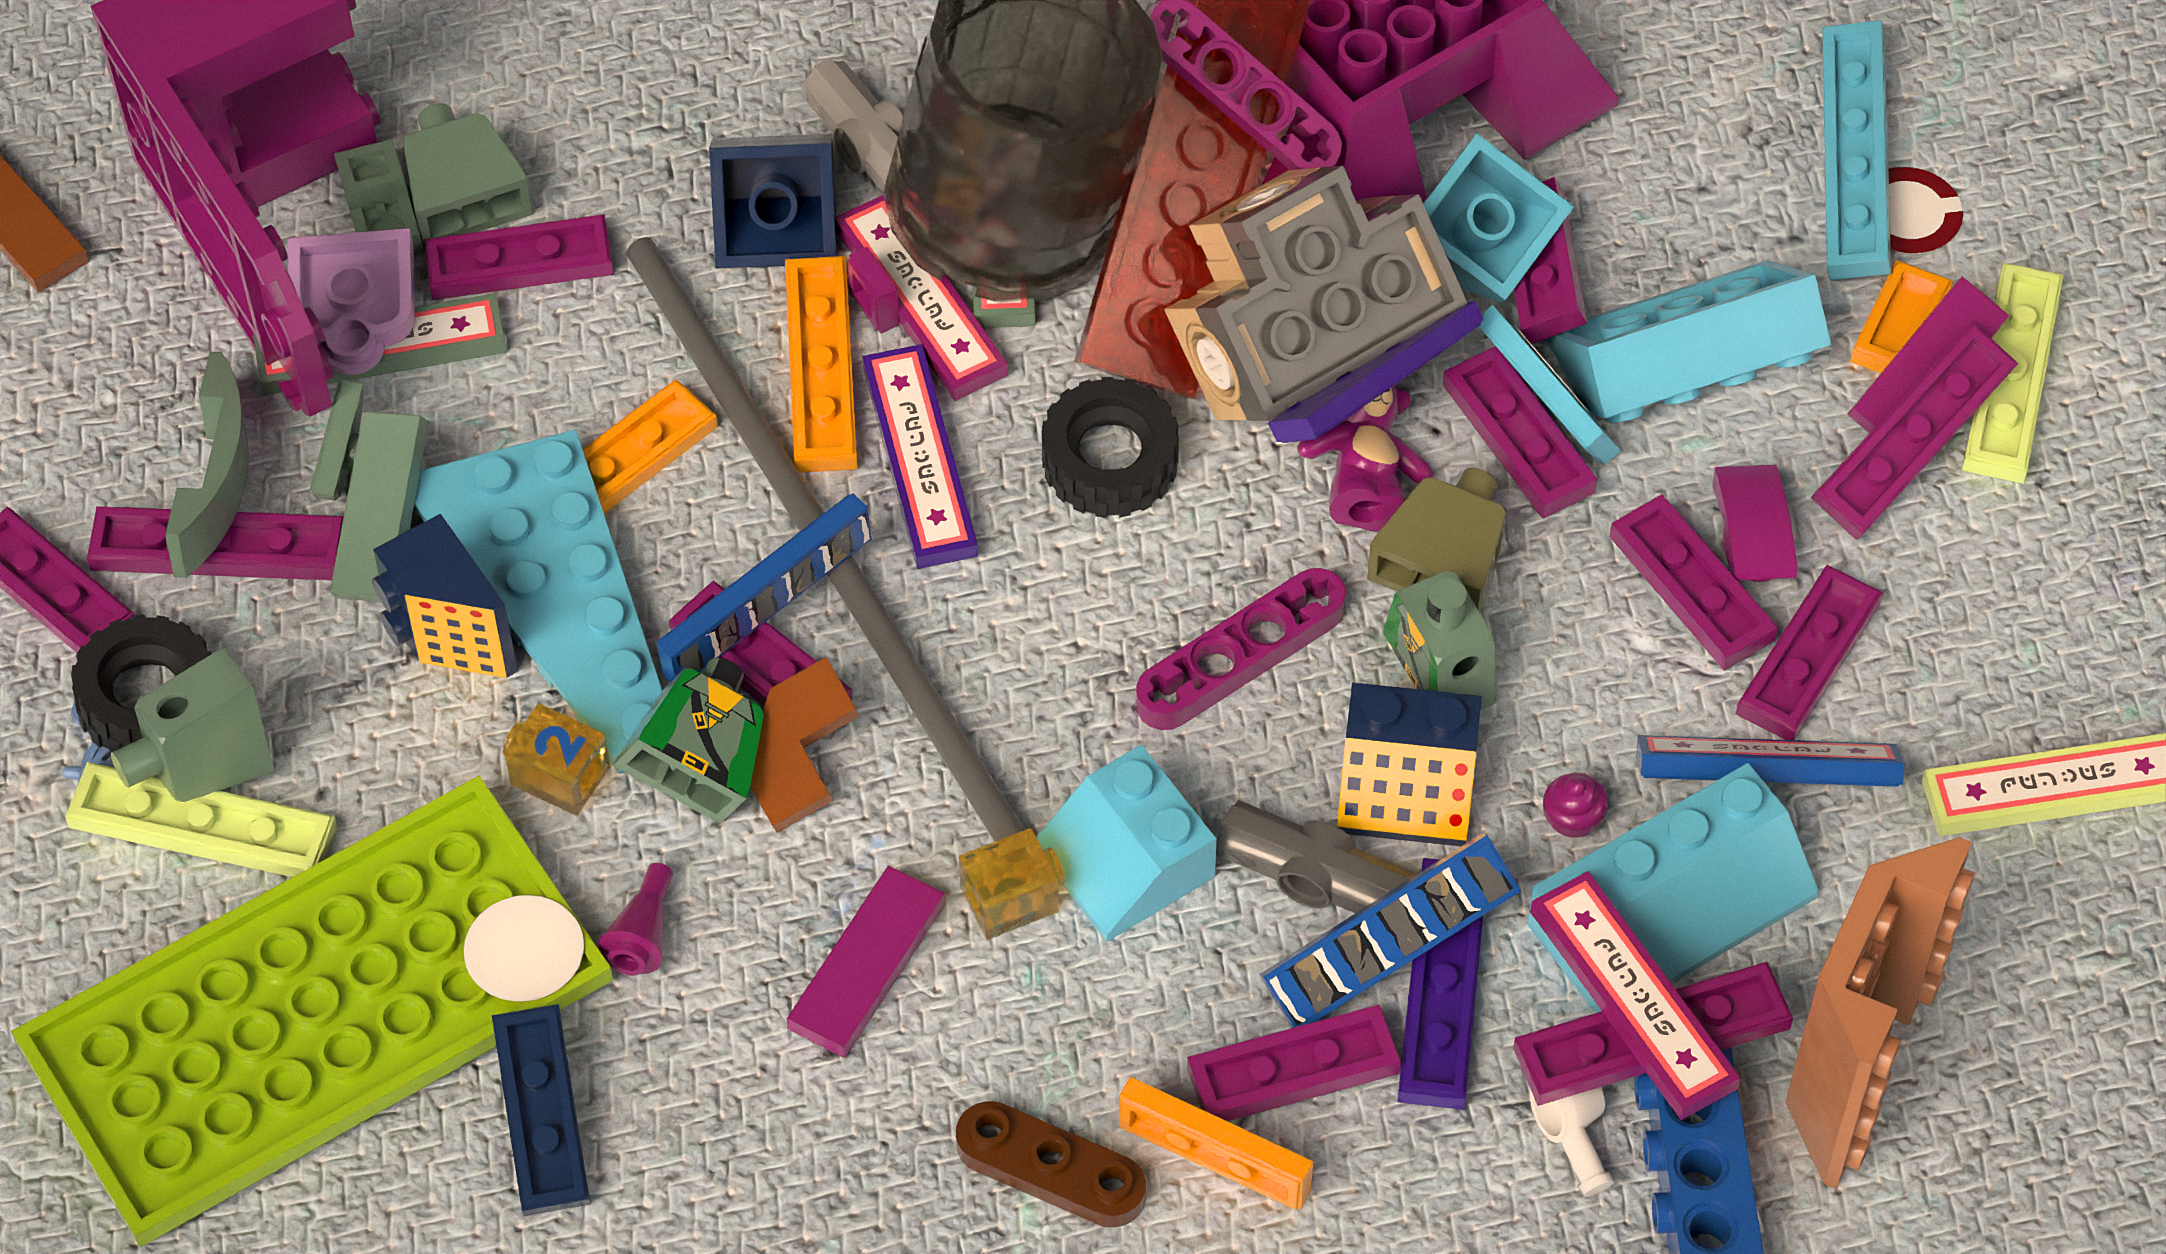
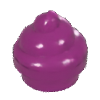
(1575, 804)

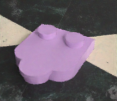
(358, 291)

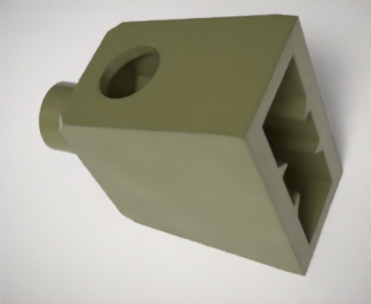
(1442, 531)

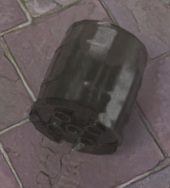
(1022, 141)

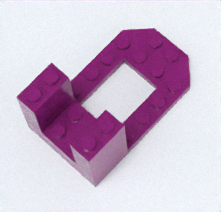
(225, 116)

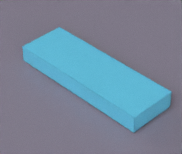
(1548, 386)

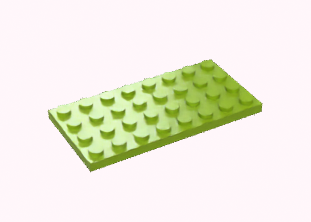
(291, 1014)

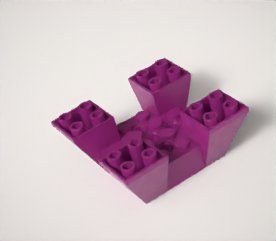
(1395, 61)

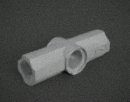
(860, 125)

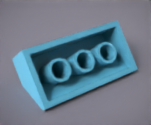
(1693, 339)
(1698, 875)

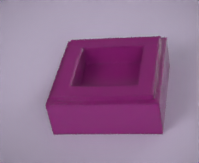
(873, 290)

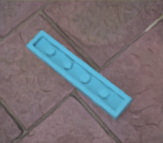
(1856, 150)

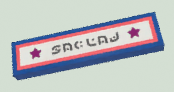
(1771, 759)

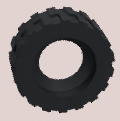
(1110, 490)
(116, 650)

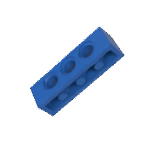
(1710, 1148)

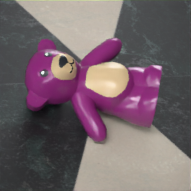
(1365, 479)

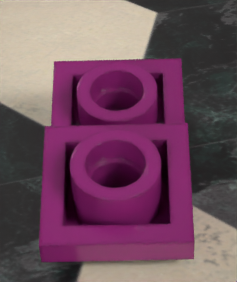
(1756, 522)

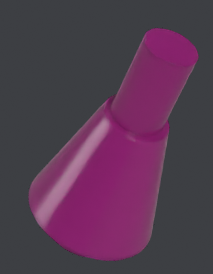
(636, 936)

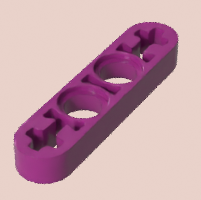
(1247, 78)
(1235, 642)

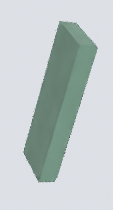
(378, 498)

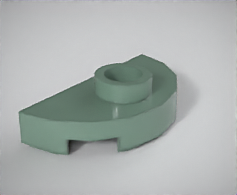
(339, 441)

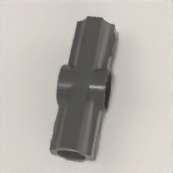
(1308, 861)

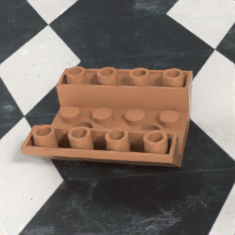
(1875, 973)

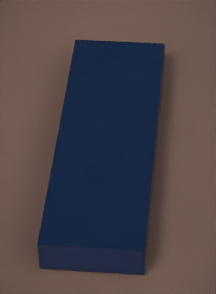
(541, 1110)

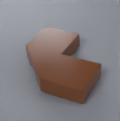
(795, 717)

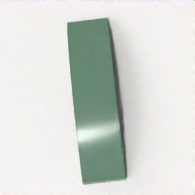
(204, 515)

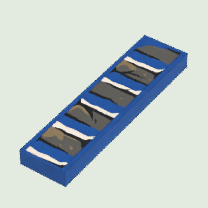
(766, 588)
(1390, 932)

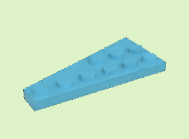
(550, 557)

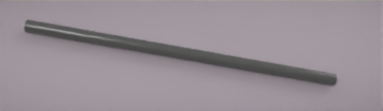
(804, 509)

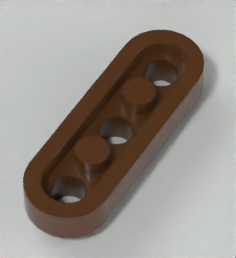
(1070, 1183)

